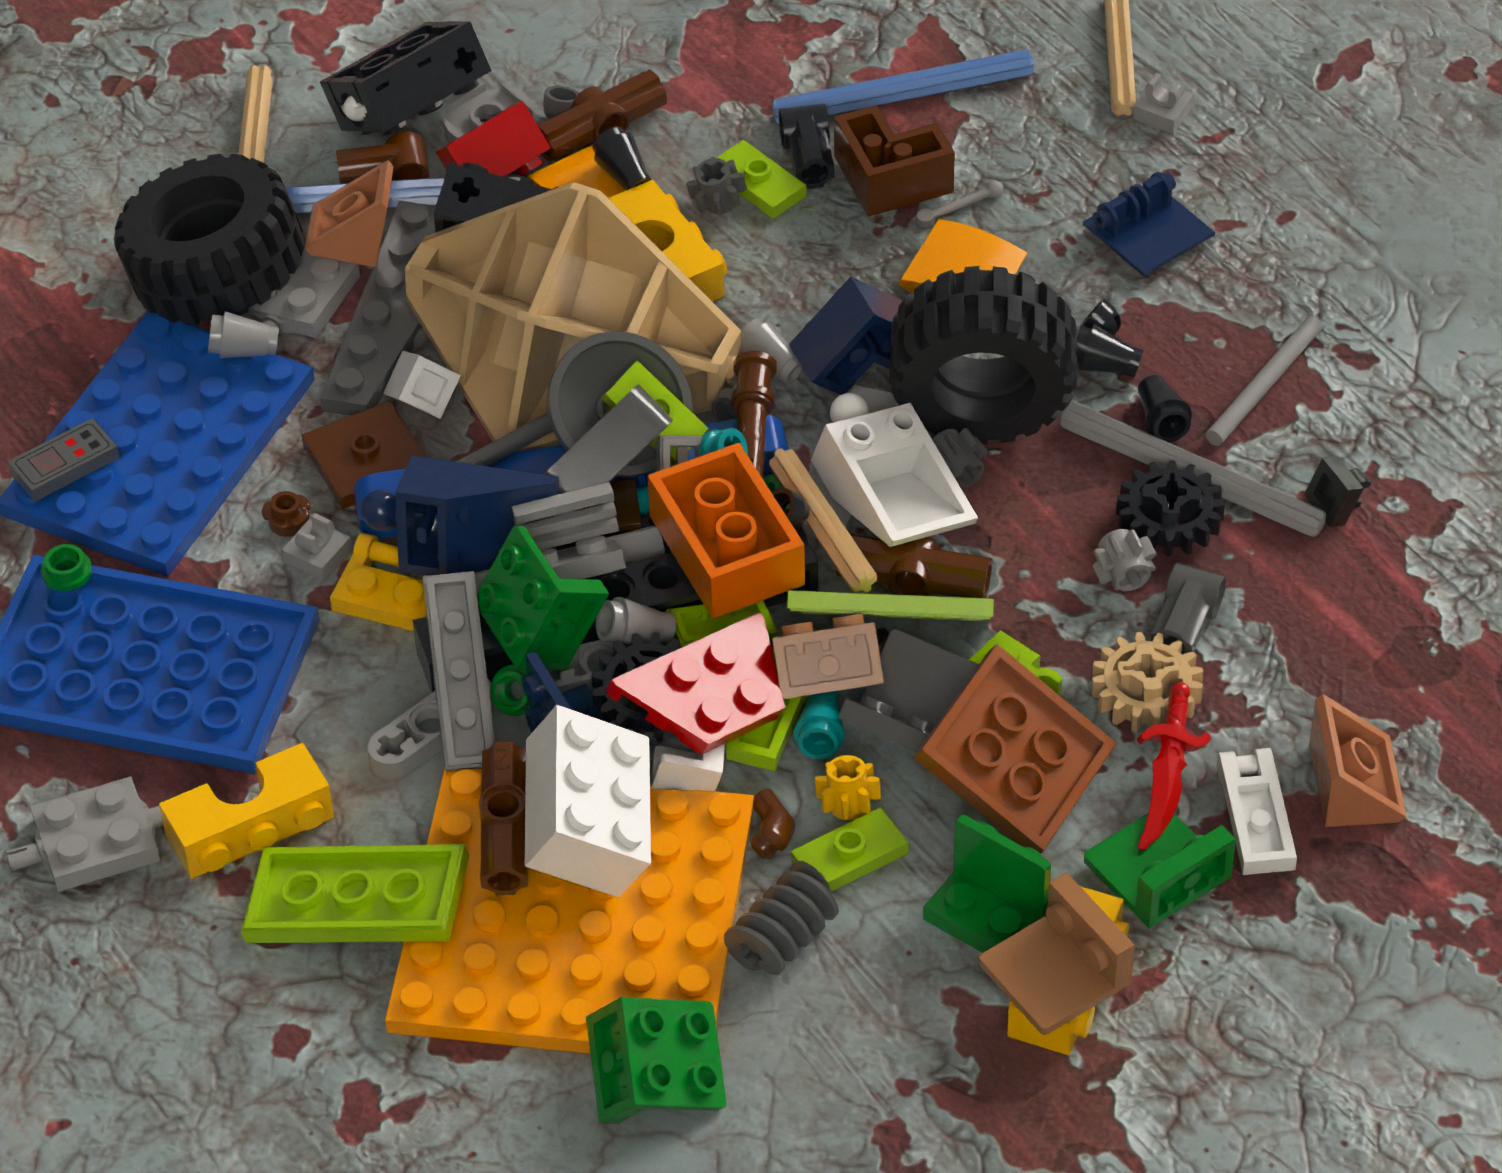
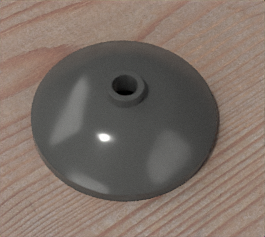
(591, 371)

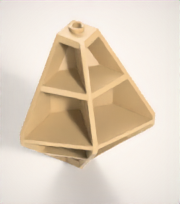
(541, 276)

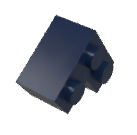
(847, 336)

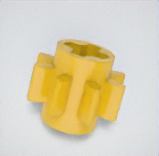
(848, 787)

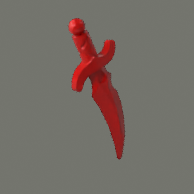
(1169, 762)

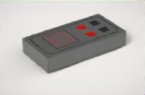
(63, 459)

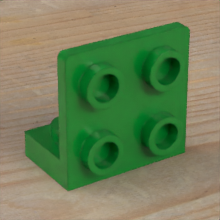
(535, 608)
(1165, 874)
(992, 887)
(655, 1057)

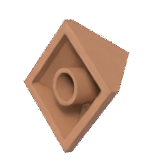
(352, 219)
(1353, 768)

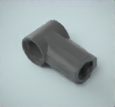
(1188, 603)

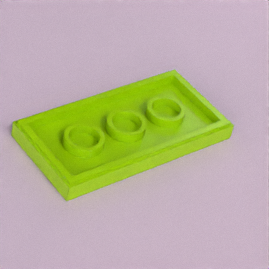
(891, 606)
(355, 894)

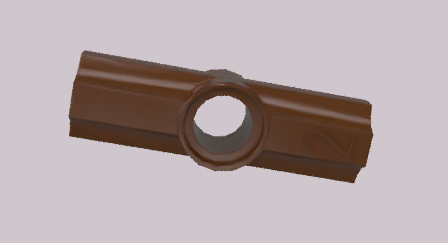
(600, 110)
(924, 568)
(503, 819)

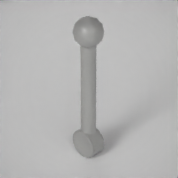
(926, 217)

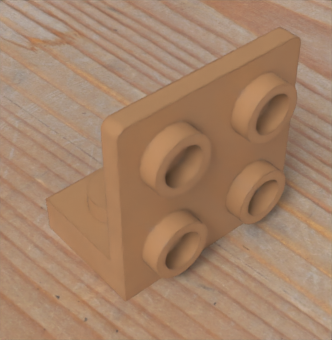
(827, 658)
(1062, 960)

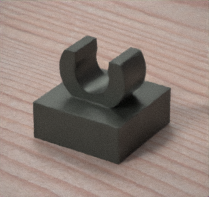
(1336, 490)

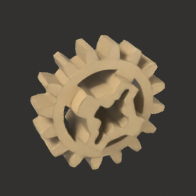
(1139, 679)

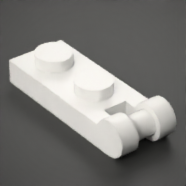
(1257, 812)

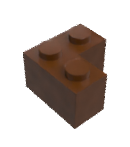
(889, 167)

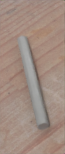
(1263, 381)

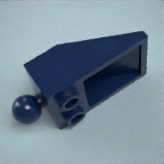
(453, 513)

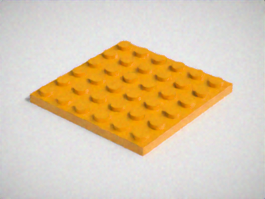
(558, 951)

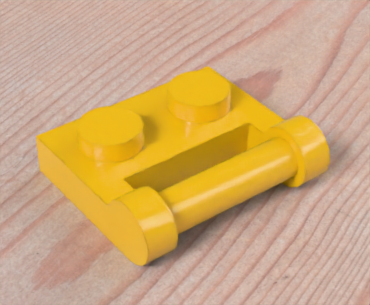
(377, 592)

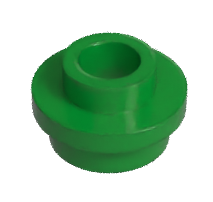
(66, 568)
(502, 694)

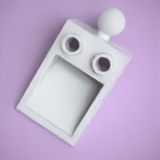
(889, 472)

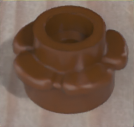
(286, 513)

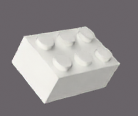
(587, 801)

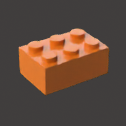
(726, 530)

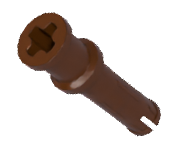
(754, 400)

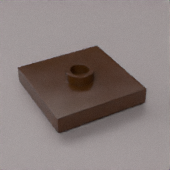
(359, 447)

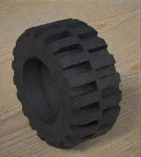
(209, 238)
(984, 315)

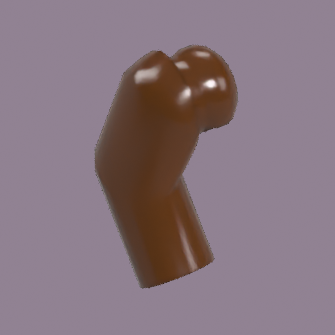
(776, 825)

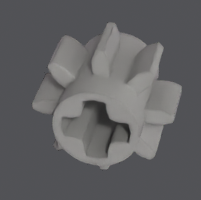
(1124, 560)

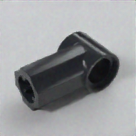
(807, 137)

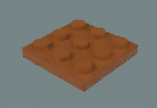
(1015, 750)

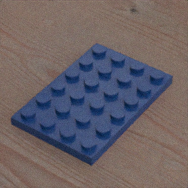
(182, 438)
(151, 665)

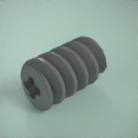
(782, 920)

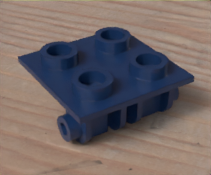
(1148, 224)

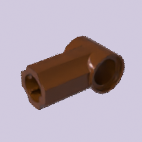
(403, 150)

